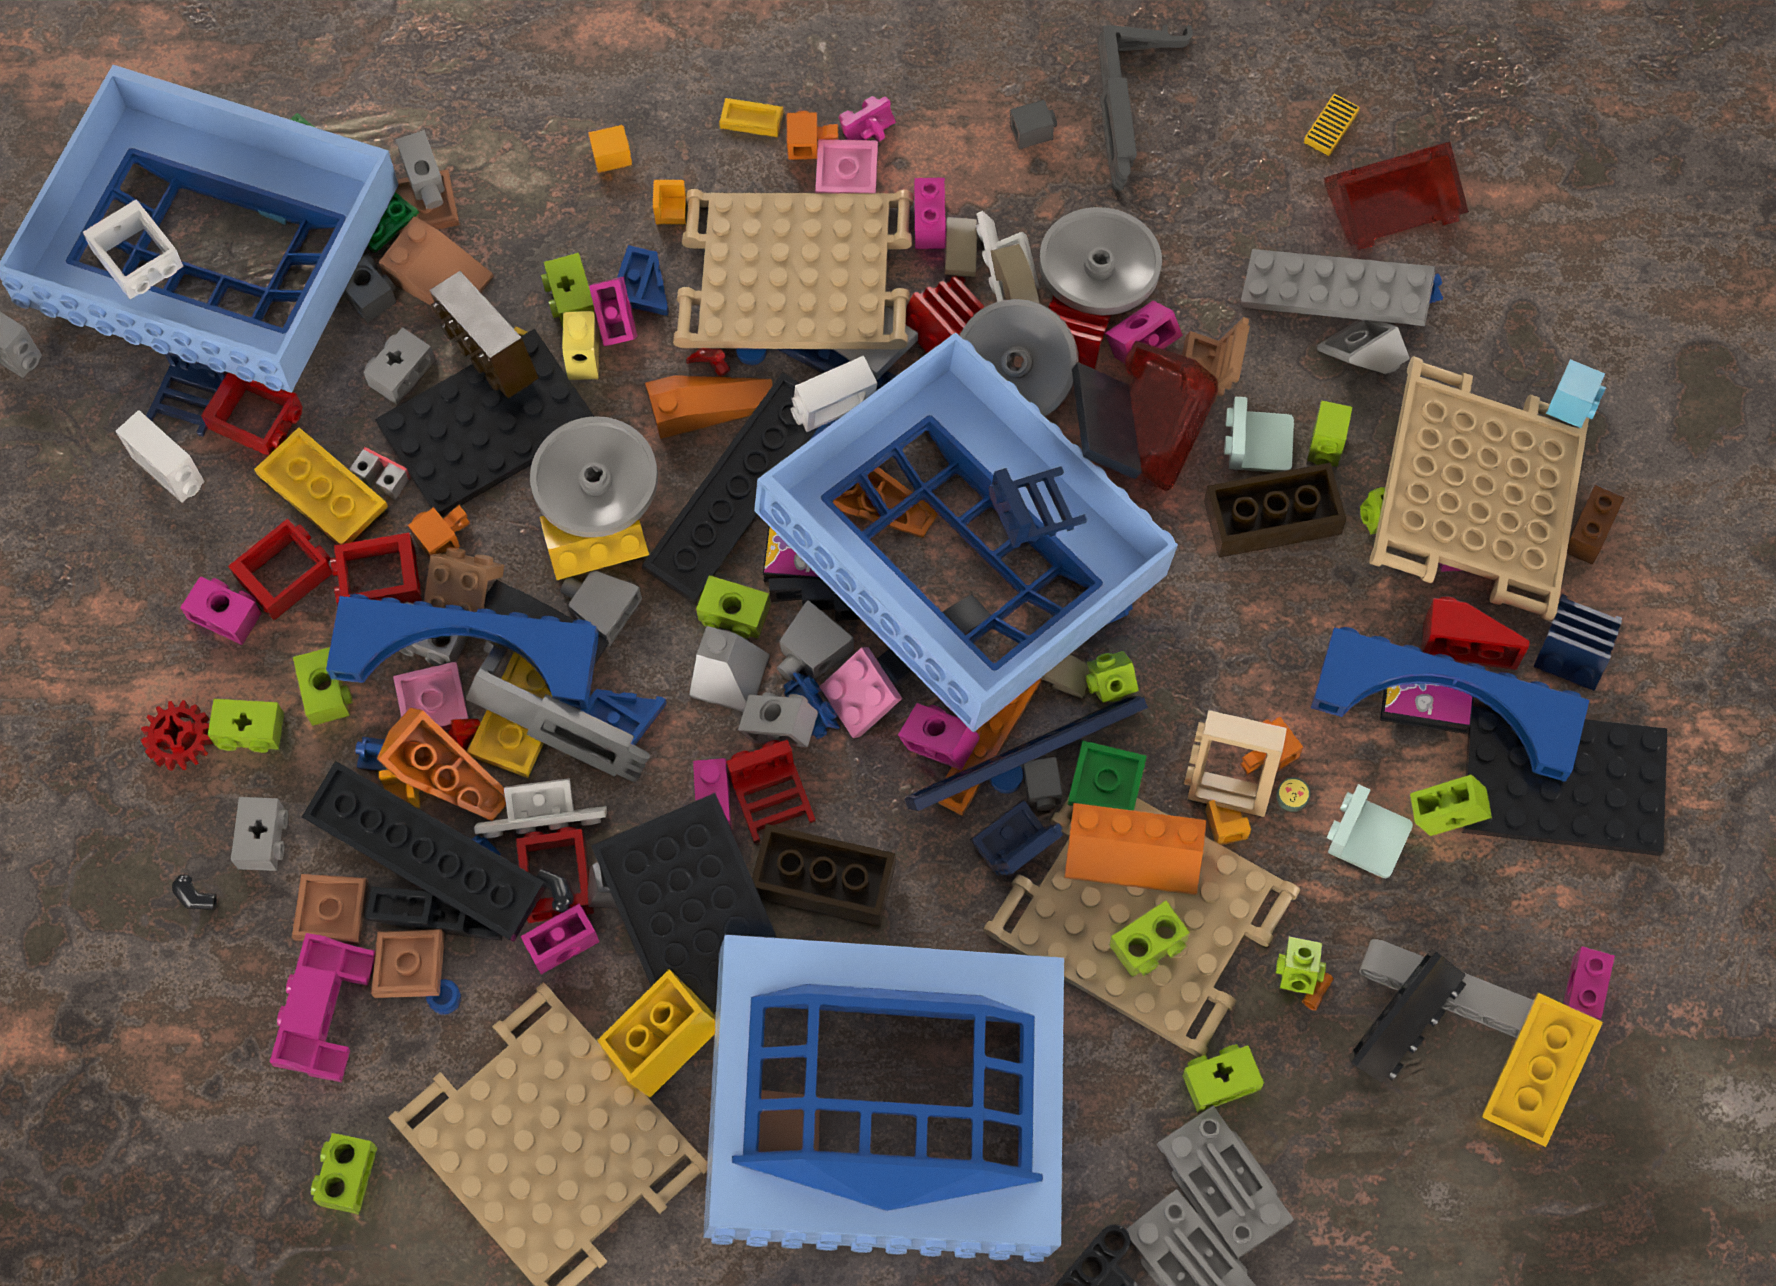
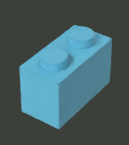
(1577, 394)

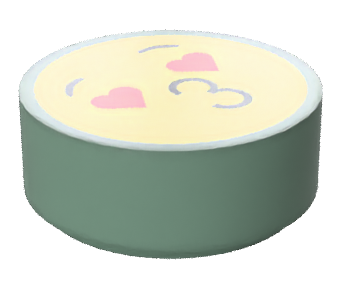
(1293, 794)

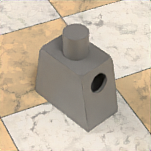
(421, 168)
(602, 601)
(813, 643)

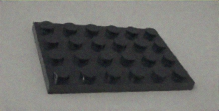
(470, 437)
(1605, 803)
(682, 891)

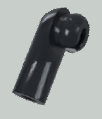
(560, 889)
(189, 897)

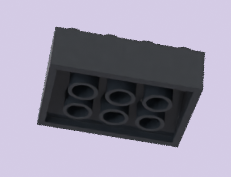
(1406, 1016)

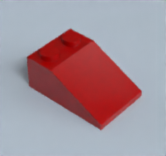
(1470, 636)

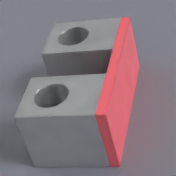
(391, 480)

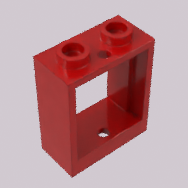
(227, 398)
(399, 543)
(266, 549)
(564, 837)

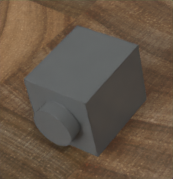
(1032, 124)
(1042, 783)

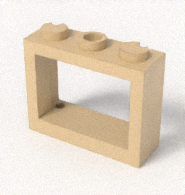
(1227, 791)

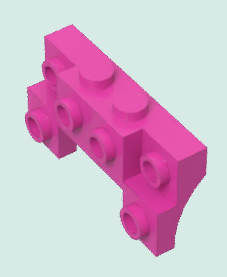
(311, 1005)

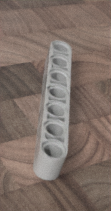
(1477, 1001)

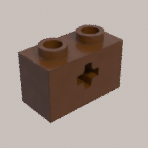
(1594, 524)

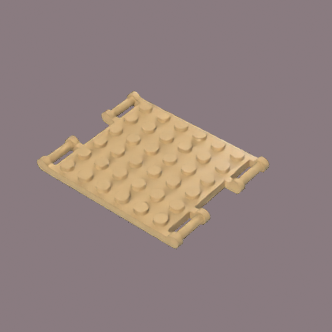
(795, 271)
(1480, 489)
(1080, 916)
(549, 1143)

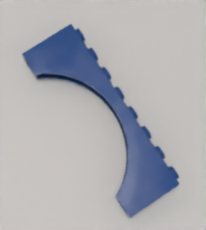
(374, 630)
(1542, 717)

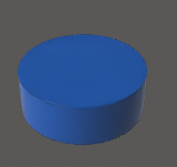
(751, 356)
(1008, 781)
(448, 1000)

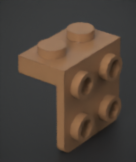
(460, 579)

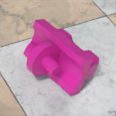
(869, 121)

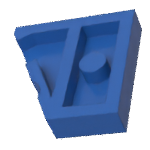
(643, 280)
(625, 711)

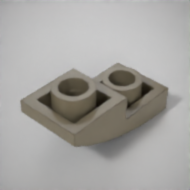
(960, 246)
(1015, 273)
(1069, 676)

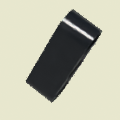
(1107, 1260)

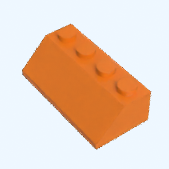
(1135, 848)

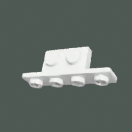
(987, 233)
(539, 805)

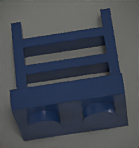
(189, 374)
(1014, 513)
(1578, 643)
(1014, 839)

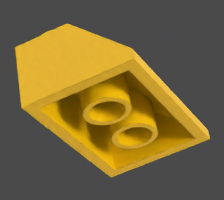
(579, 554)
(658, 1034)

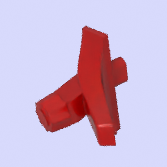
(713, 356)
(463, 731)

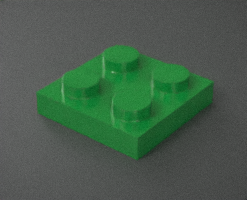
(1107, 777)

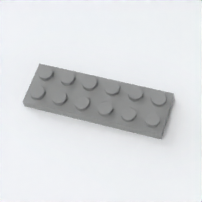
(1338, 287)

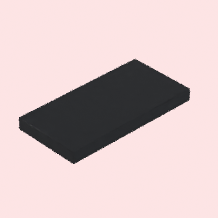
(1106, 420)

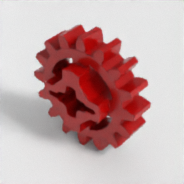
(164, 730)

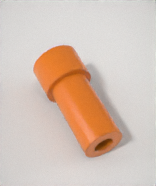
(1313, 1001)

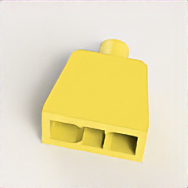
(582, 337)

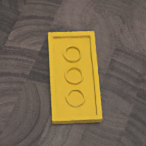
(321, 488)
(503, 741)
(1541, 1069)

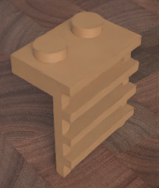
(1220, 357)

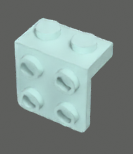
(1258, 439)
(1368, 834)

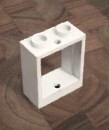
(120, 227)
(832, 393)
(160, 456)

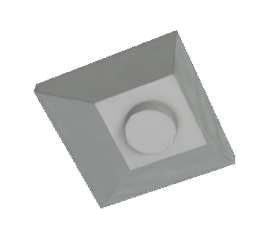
(1368, 345)
(727, 669)

